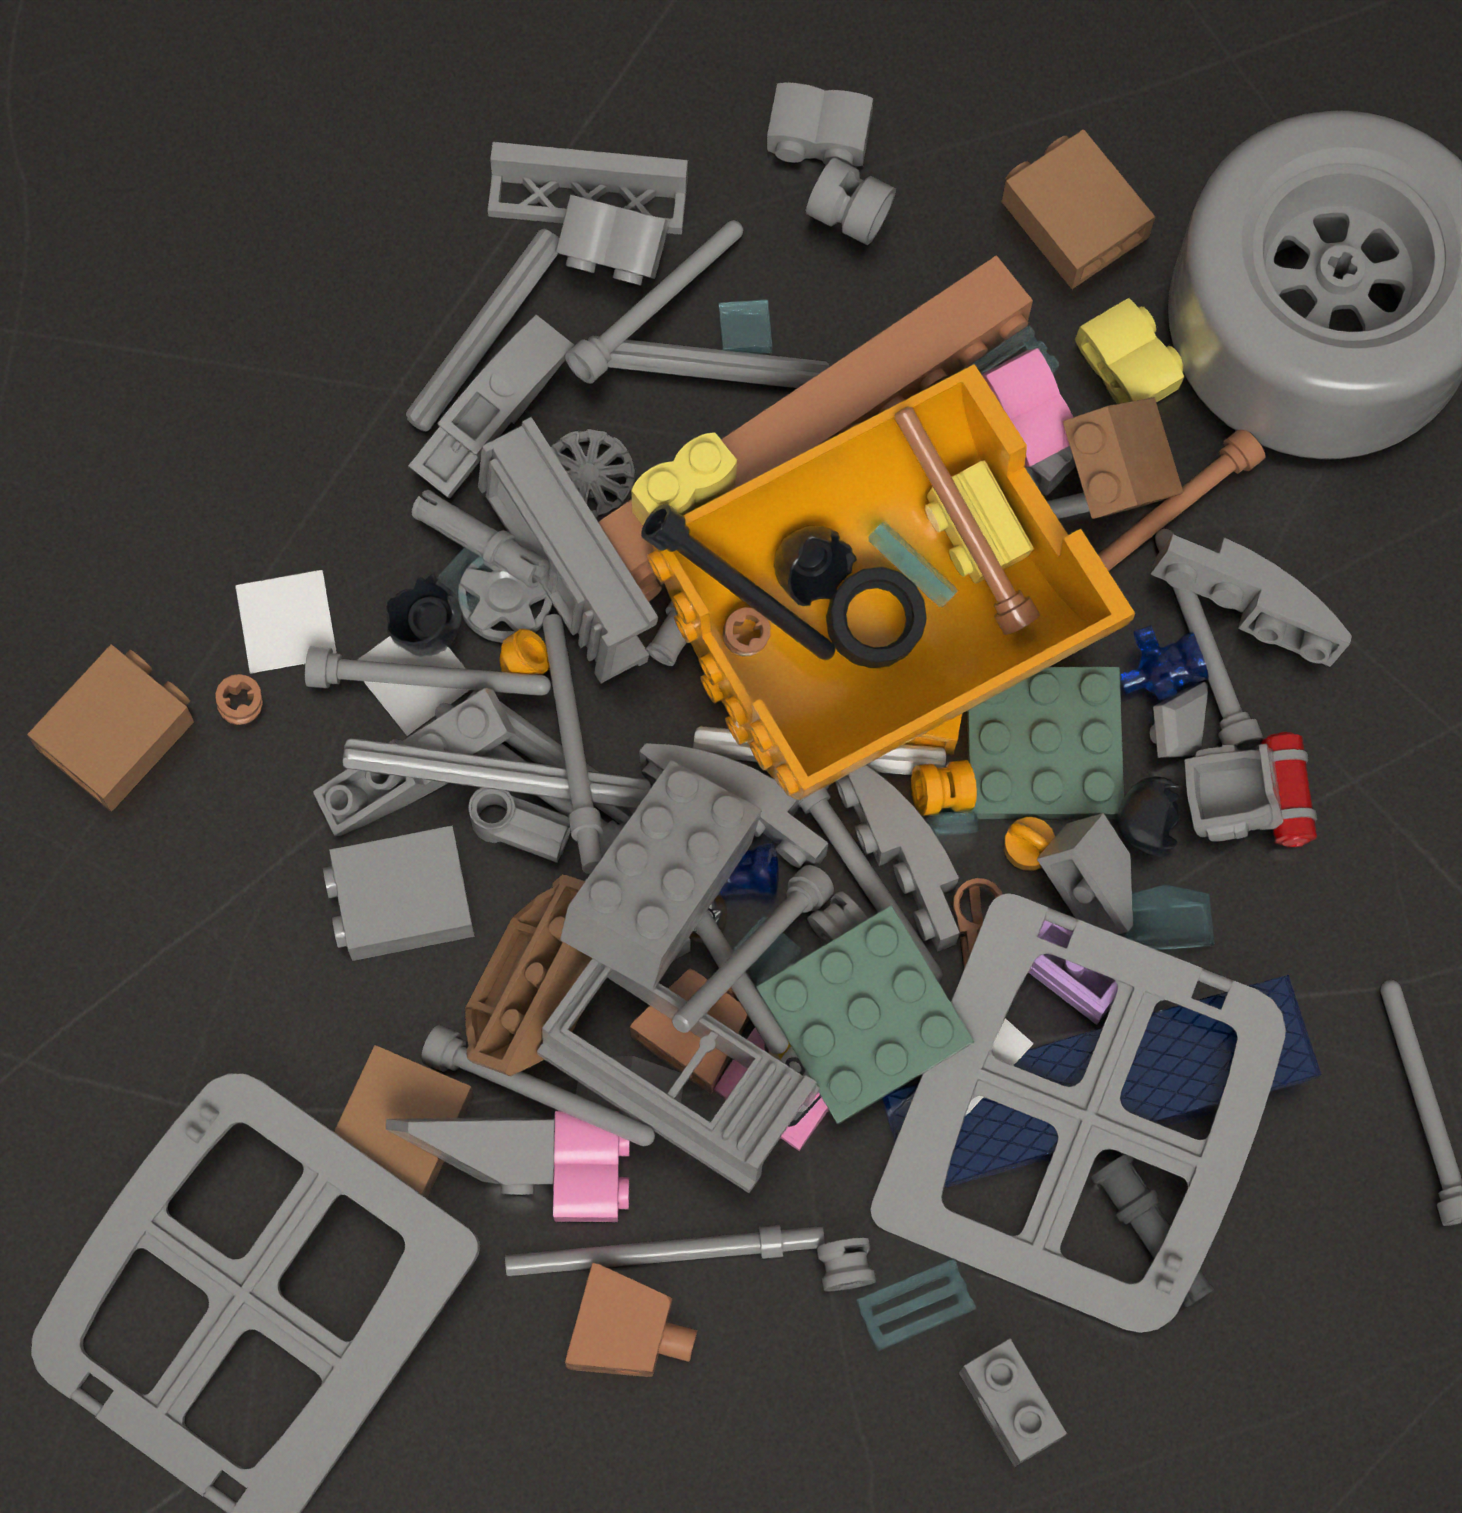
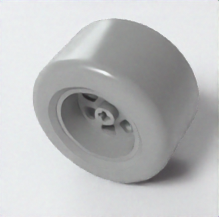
(1362, 204)

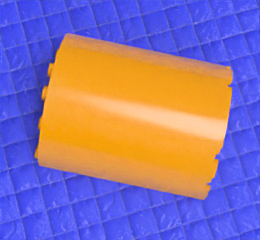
(829, 717)

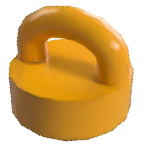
(524, 653)
(1026, 841)

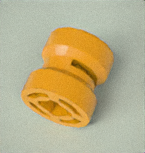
(943, 787)

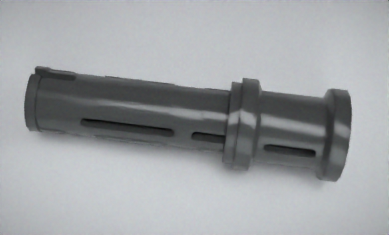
(1139, 1207)

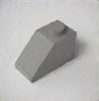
(1092, 873)

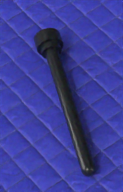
(667, 530)

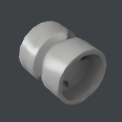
(850, 201)

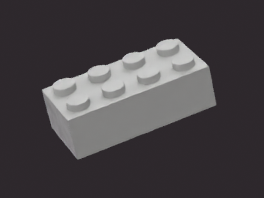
(660, 875)

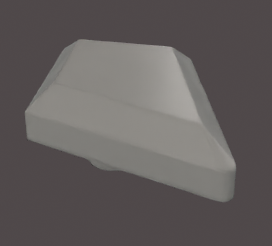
(1180, 722)

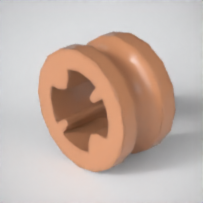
(755, 644)
(233, 685)

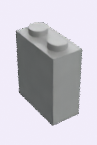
(398, 893)

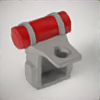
(1252, 791)

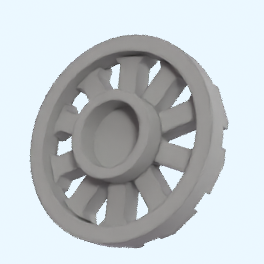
(593, 473)

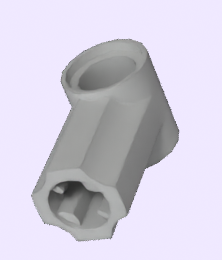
(523, 826)

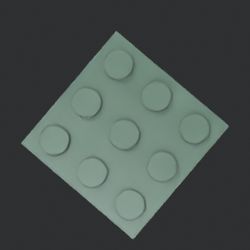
(1050, 746)
(865, 1014)

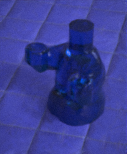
(1165, 667)
(754, 873)

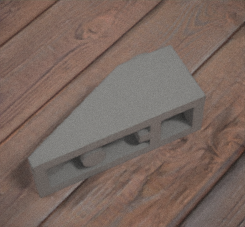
(488, 1148)

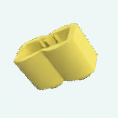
(1129, 355)
(695, 477)

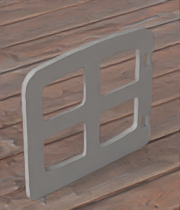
(1084, 1116)
(248, 1297)

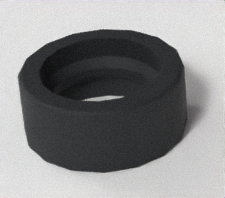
(886, 580)

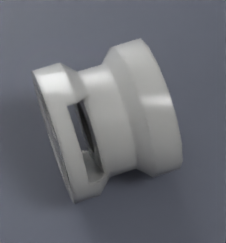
(837, 918)
(846, 1264)

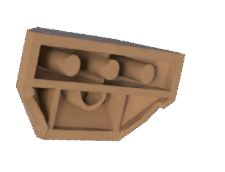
(524, 983)

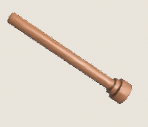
(1240, 453)
(1012, 607)

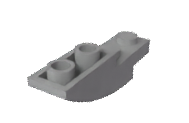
(491, 404)
(1272, 601)
(364, 797)
(897, 831)
(794, 839)

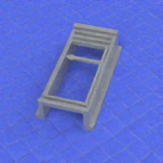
(584, 570)
(742, 1128)

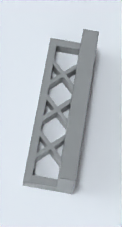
(581, 172)

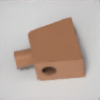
(677, 1048)
(624, 1327)

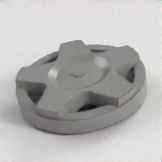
(500, 600)

